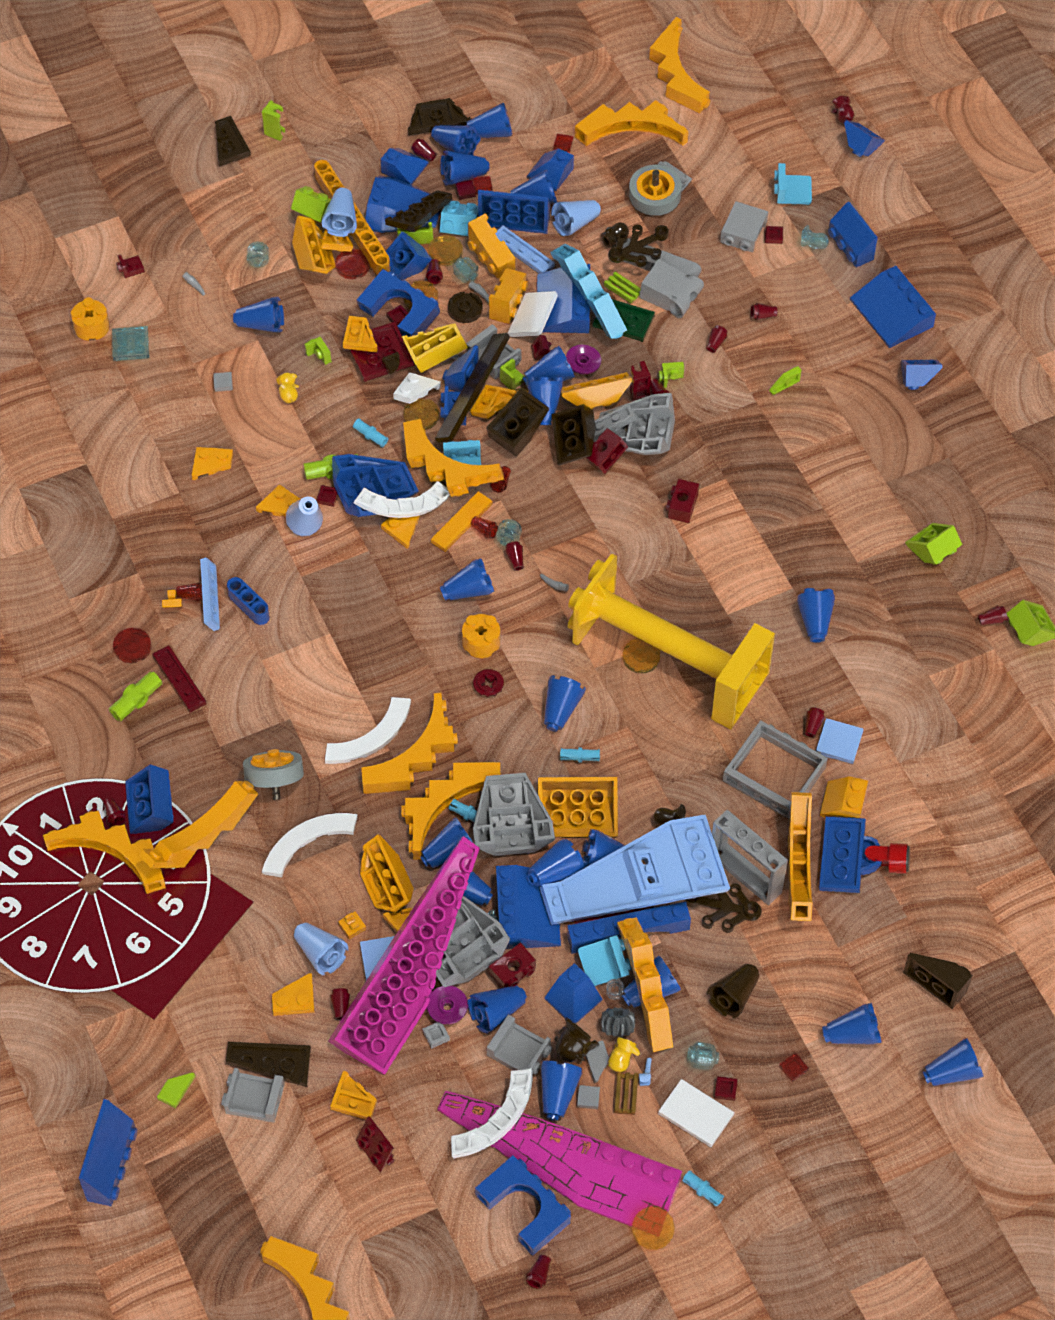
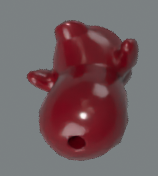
(843, 108)

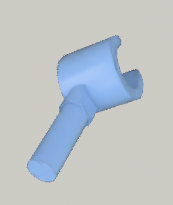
(644, 1078)

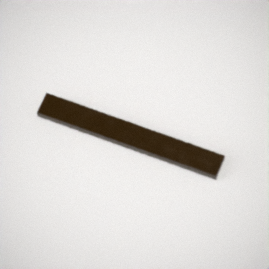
(472, 387)

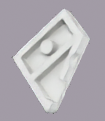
(415, 387)

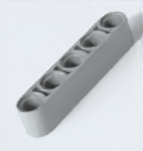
(688, 267)

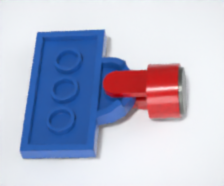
(852, 854)

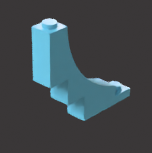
(588, 284)

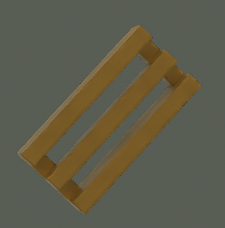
(627, 1077)

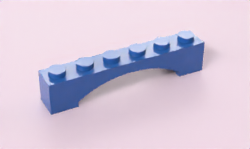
(666, 918)

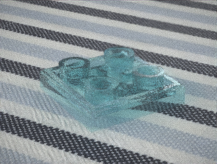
(130, 343)

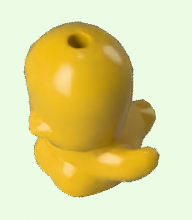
(288, 387)
(620, 1056)

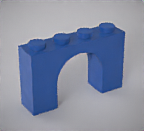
(388, 286)
(514, 1177)

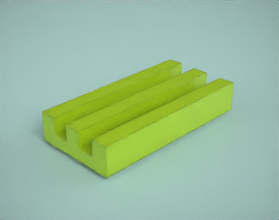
(625, 286)

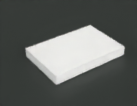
(532, 314)
(696, 1113)

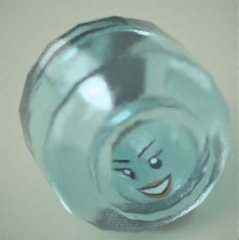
(257, 254)
(465, 269)
(508, 531)
(702, 1056)

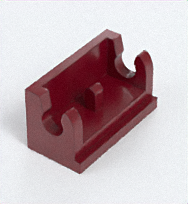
(641, 382)

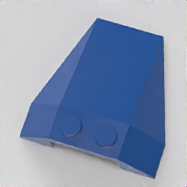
(389, 197)
(377, 475)

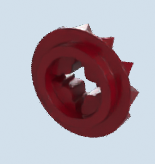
(491, 676)

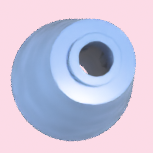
(340, 214)
(574, 215)
(304, 516)
(321, 947)

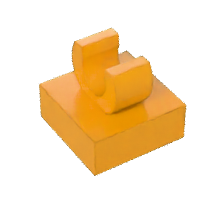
(172, 601)
(352, 925)

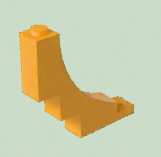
(680, 85)
(223, 816)
(299, 1267)

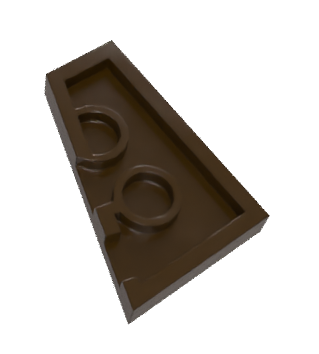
(230, 142)

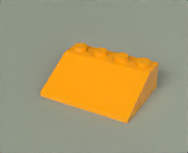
(580, 804)

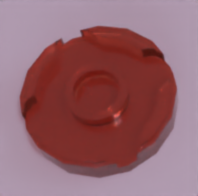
(352, 264)
(132, 645)

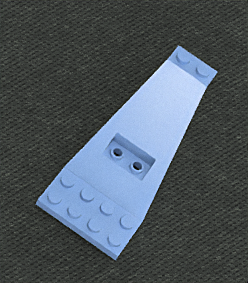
(678, 861)

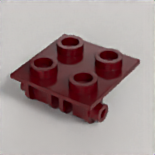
(375, 1145)

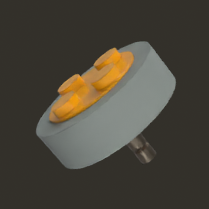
(655, 190)
(273, 769)

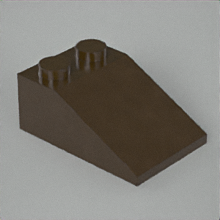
(517, 422)
(573, 433)
(939, 977)

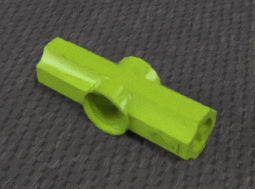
(320, 468)
(135, 696)

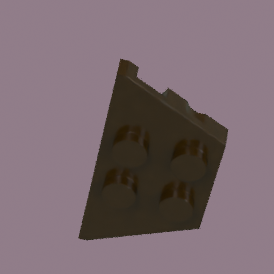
(436, 113)

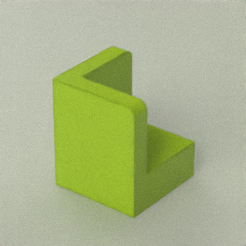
(510, 376)

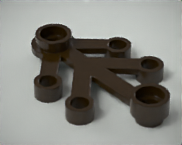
(618, 253)
(727, 906)

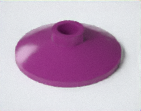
(583, 359)
(451, 997)

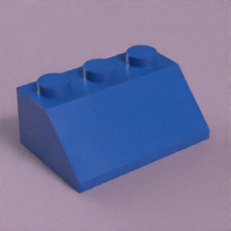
(853, 235)
(149, 800)

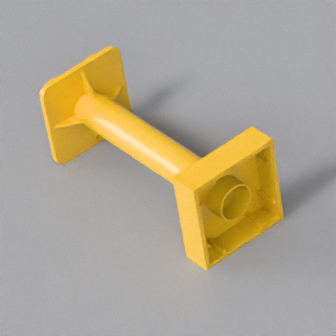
(736, 675)

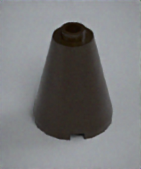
(732, 991)

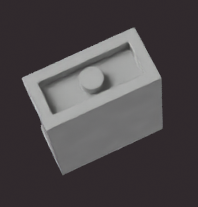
(743, 226)
(508, 352)
(518, 1047)
(253, 1096)

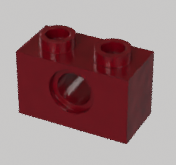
(614, 448)
(682, 510)
(516, 957)

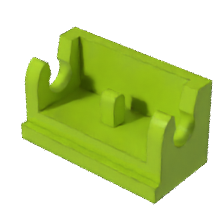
(271, 121)
(422, 235)

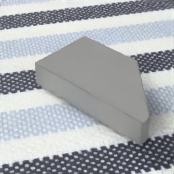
(597, 1060)

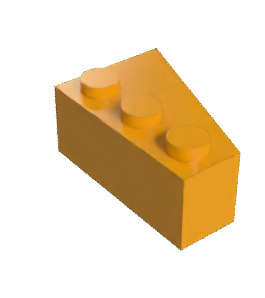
(488, 246)
(507, 296)

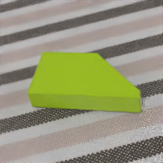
(786, 380)
(175, 1089)

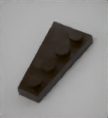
(419, 213)
(272, 1060)

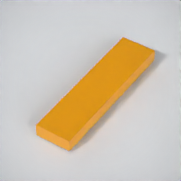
(461, 521)

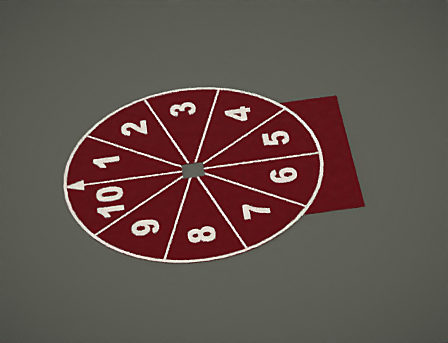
(119, 935)

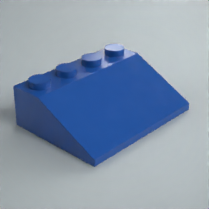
(515, 211)
(893, 307)
(570, 309)
(523, 910)
(107, 1155)

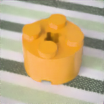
(90, 319)
(481, 635)

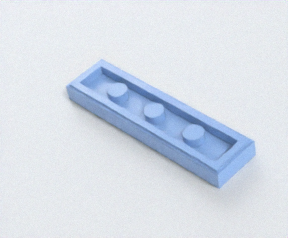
(525, 251)
(210, 594)

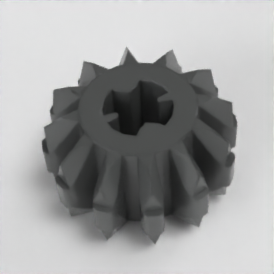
(618, 1022)

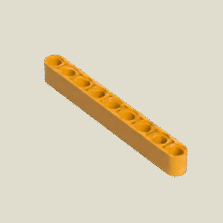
(363, 234)

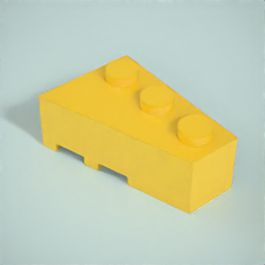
(435, 346)

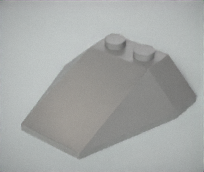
(653, 427)
(511, 817)
(473, 945)

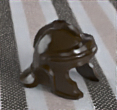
(573, 1043)

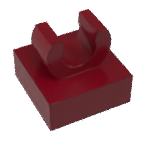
(540, 347)

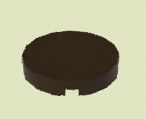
(465, 307)

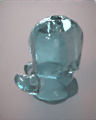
(814, 240)

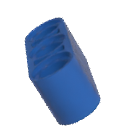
(252, 607)

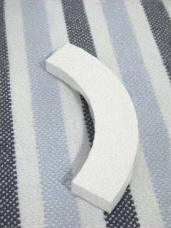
(403, 506)
(375, 739)
(302, 835)
(501, 1121)

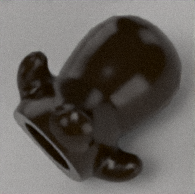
(609, 237)
(663, 815)

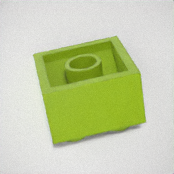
(310, 203)
(935, 543)
(1031, 623)

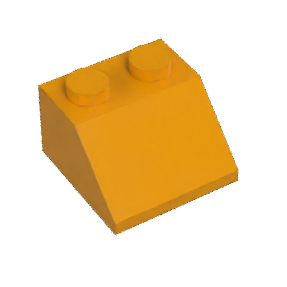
(844, 797)

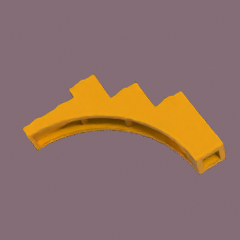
(630, 118)
(440, 467)
(398, 772)
(422, 812)
(115, 841)
(799, 857)
(648, 984)

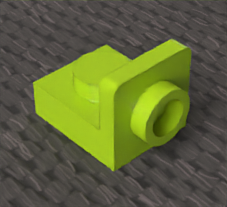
(318, 347)
(671, 371)

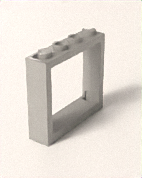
(758, 791)
(743, 870)

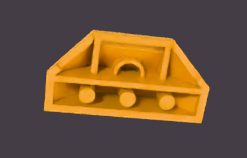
(306, 245)
(598, 391)
(385, 875)

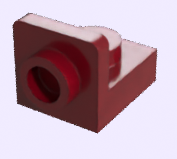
(130, 266)

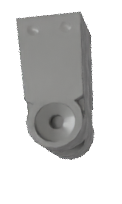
(670, 288)

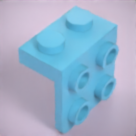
(792, 188)
(456, 217)
(463, 451)
(604, 960)

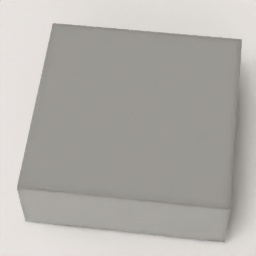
(223, 381)
(436, 1034)
(588, 1097)

